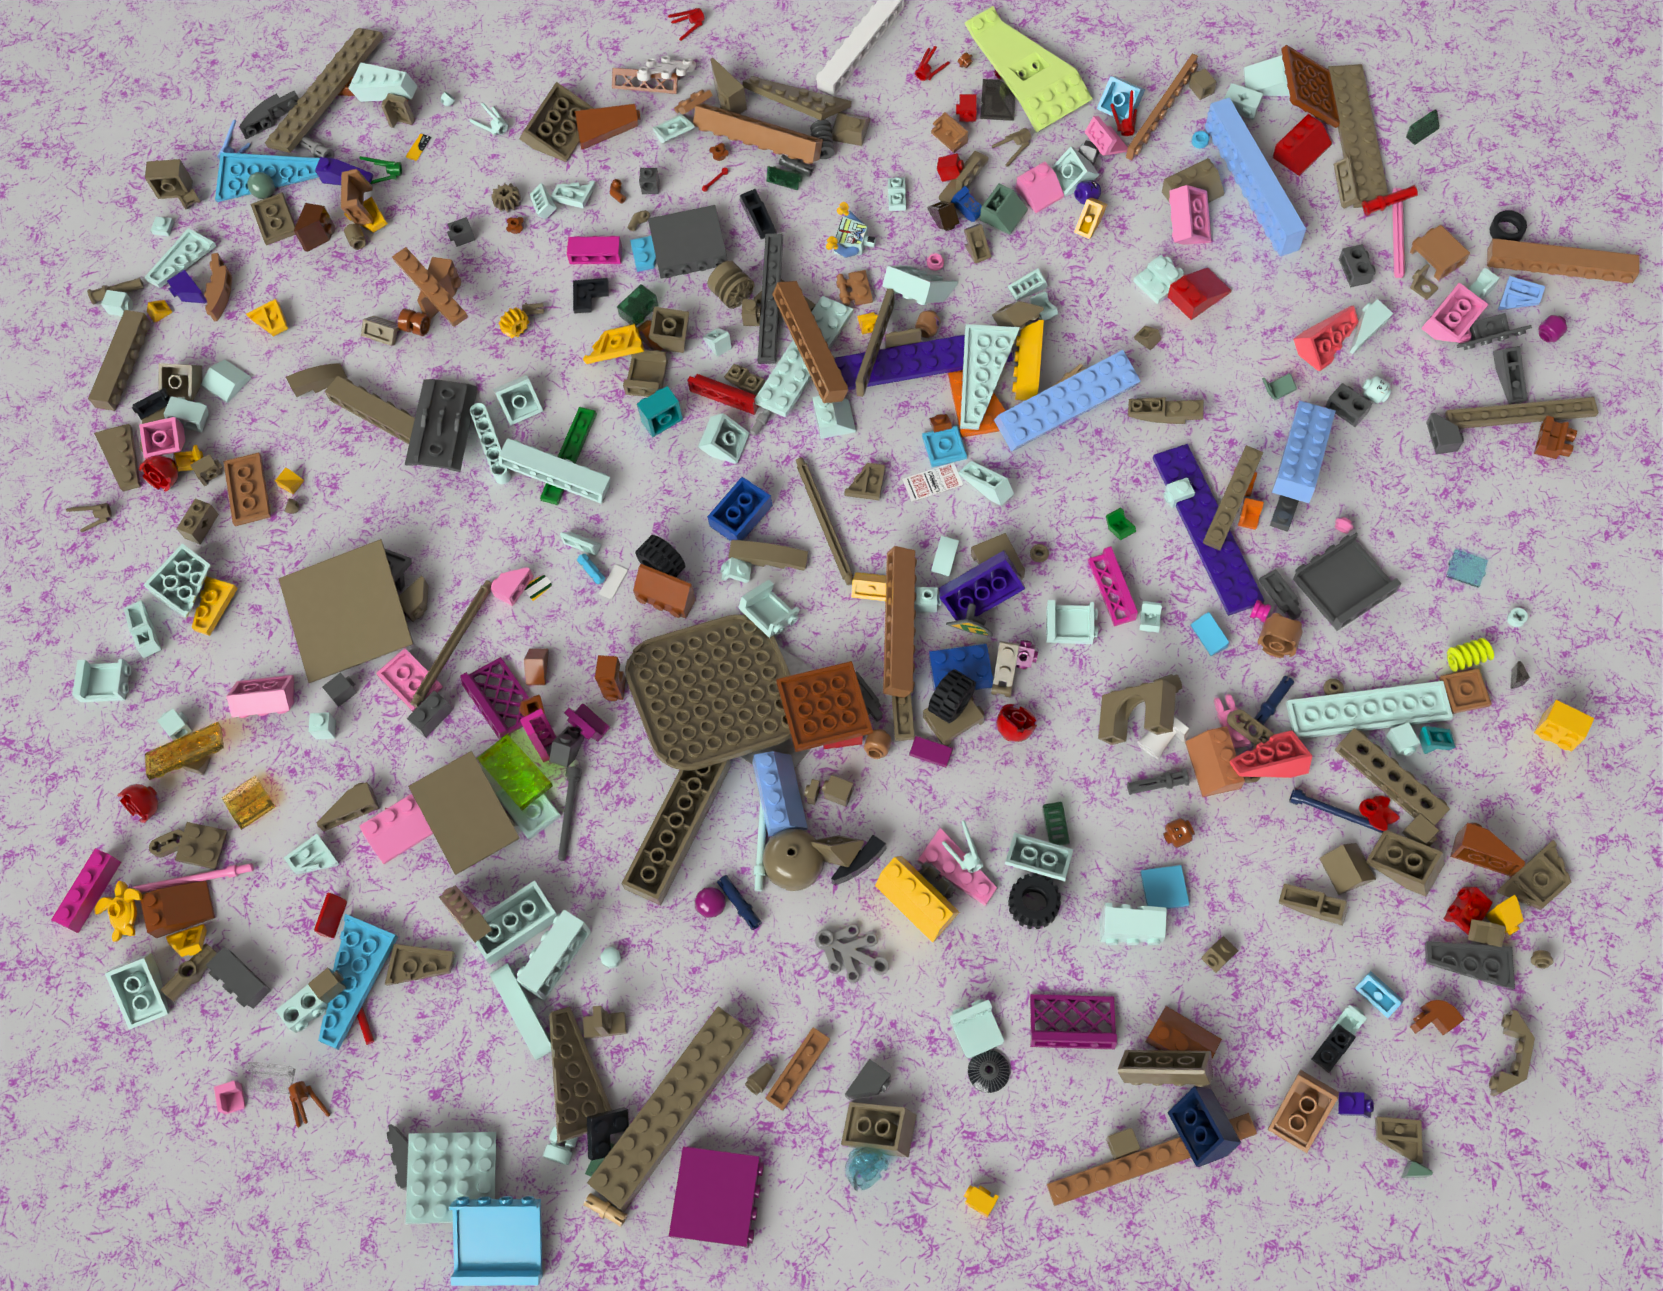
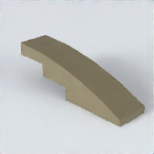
(768, 554)

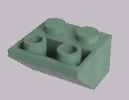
(1003, 209)

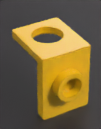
(867, 322)

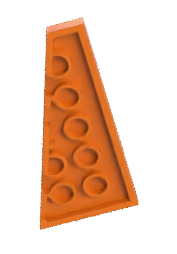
(993, 410)

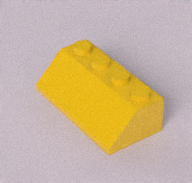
(1028, 361)
(916, 897)

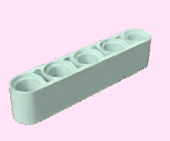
(487, 436)
(521, 1011)

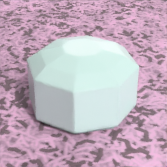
(610, 957)

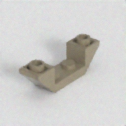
(1517, 1028)

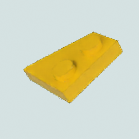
(378, 218)
(269, 317)
(188, 941)

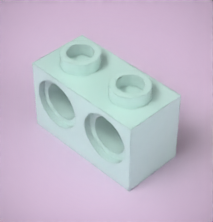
(300, 1004)

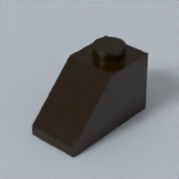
(944, 215)

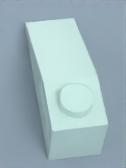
(1372, 319)
(987, 482)

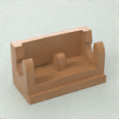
(950, 132)

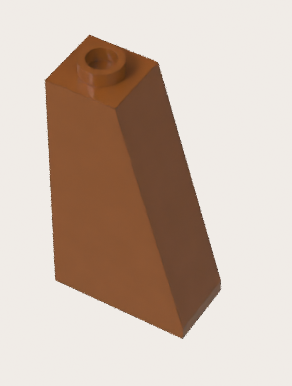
(604, 123)

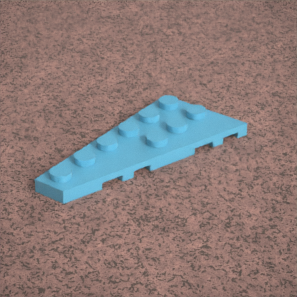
(237, 168)
(359, 961)

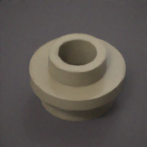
(1039, 548)
(1329, 691)
(1541, 959)

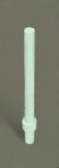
(759, 870)

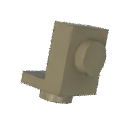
(1219, 954)

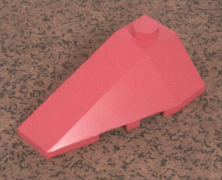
(1322, 340)
(1279, 757)

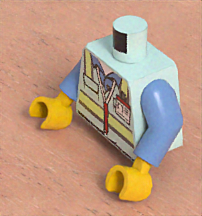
(851, 235)

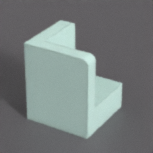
(1484, 284)

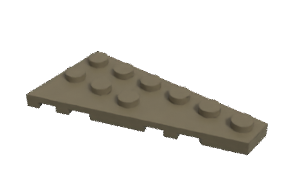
(801, 99)
(575, 1079)

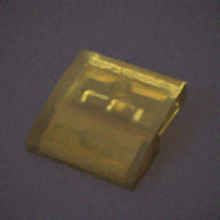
(248, 802)

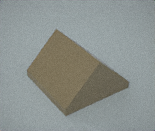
(838, 849)
(1347, 868)

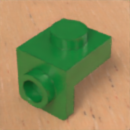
(1119, 525)

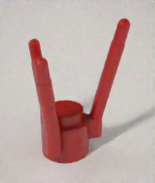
(695, 16)
(924, 70)
(1127, 126)

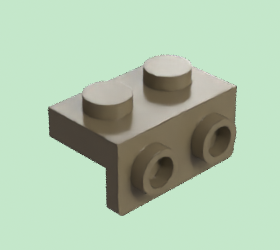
(397, 109)

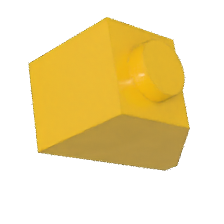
(1090, 217)
(1507, 914)

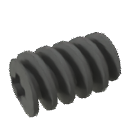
(823, 130)

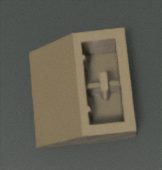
(1017, 314)

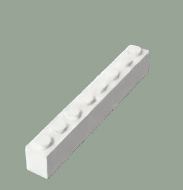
(858, 45)

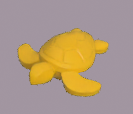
(121, 910)

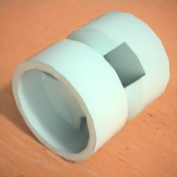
(558, 1153)

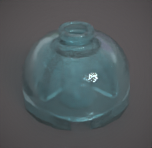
(864, 1167)

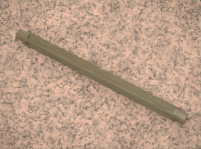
(824, 521)
(451, 644)

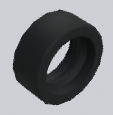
(1512, 217)

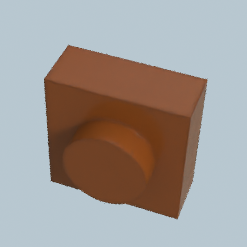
(940, 423)

